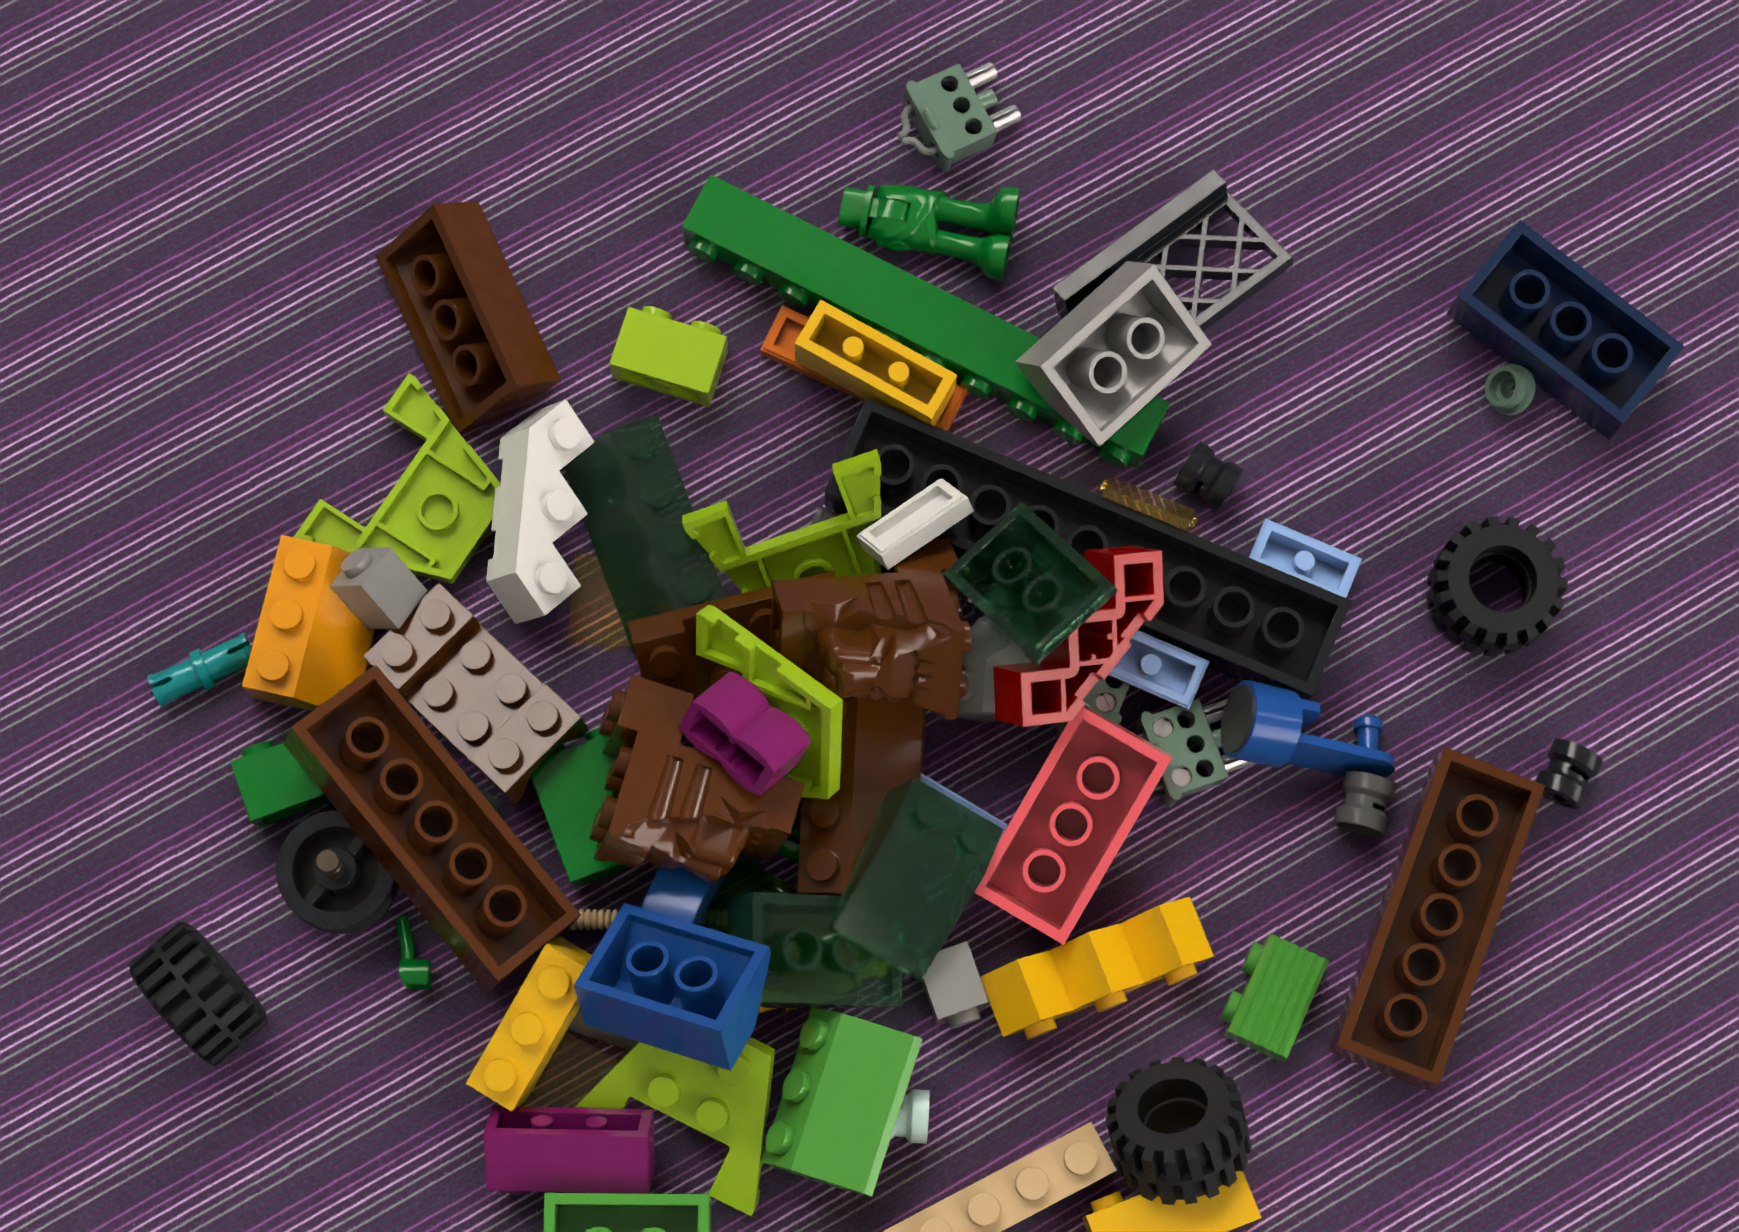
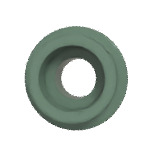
(1499, 386)

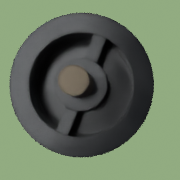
(333, 876)

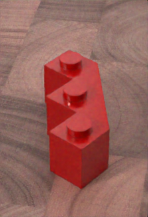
(1056, 687)

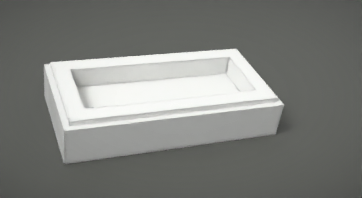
(915, 523)

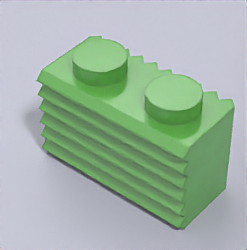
(1274, 996)

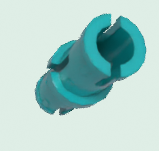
(200, 669)

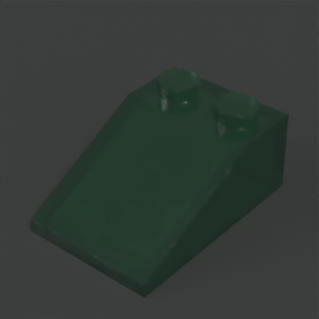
(1029, 584)
(914, 876)
(807, 960)

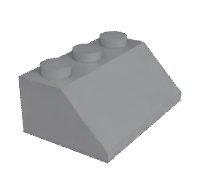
(1114, 351)

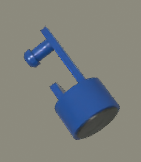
(1266, 724)

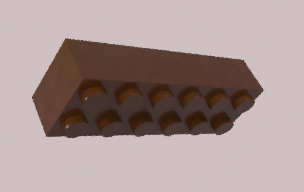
(431, 828)
(1436, 919)

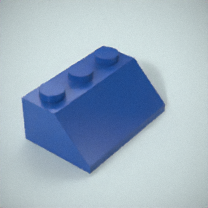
(674, 986)

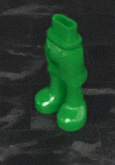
(908, 217)

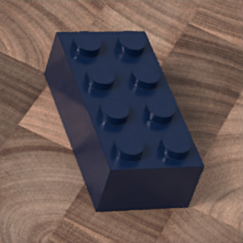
(1565, 329)

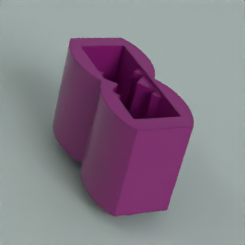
(744, 733)

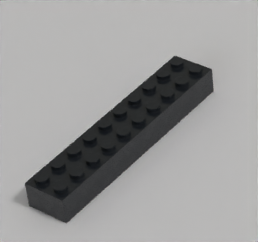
(1215, 601)

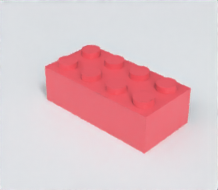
(1072, 823)

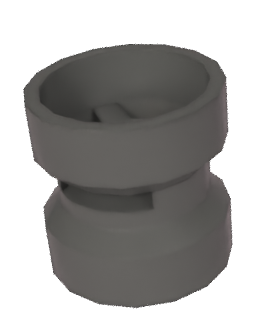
(1364, 803)

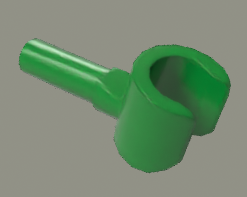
(415, 973)

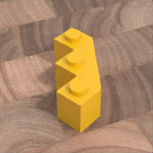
(1097, 969)

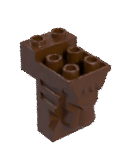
(879, 632)
(674, 799)

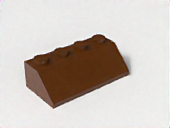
(467, 315)
(878, 752)

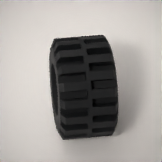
(1520, 553)
(198, 993)
(1187, 1161)

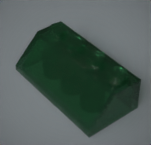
(636, 523)

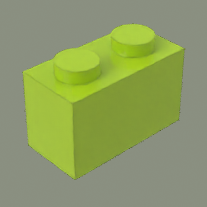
(669, 355)

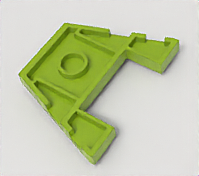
(436, 507)
(803, 552)
(784, 688)
(707, 1098)

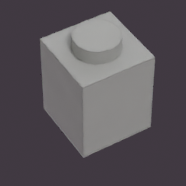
(378, 587)
(954, 987)

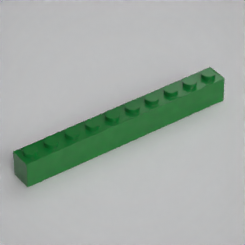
(818, 266)

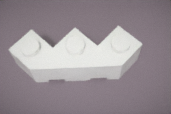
(534, 511)

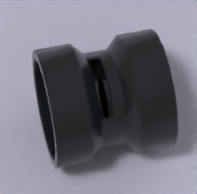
(1208, 476)
(1568, 773)

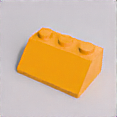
(305, 635)

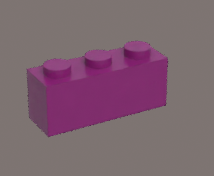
(569, 1150)

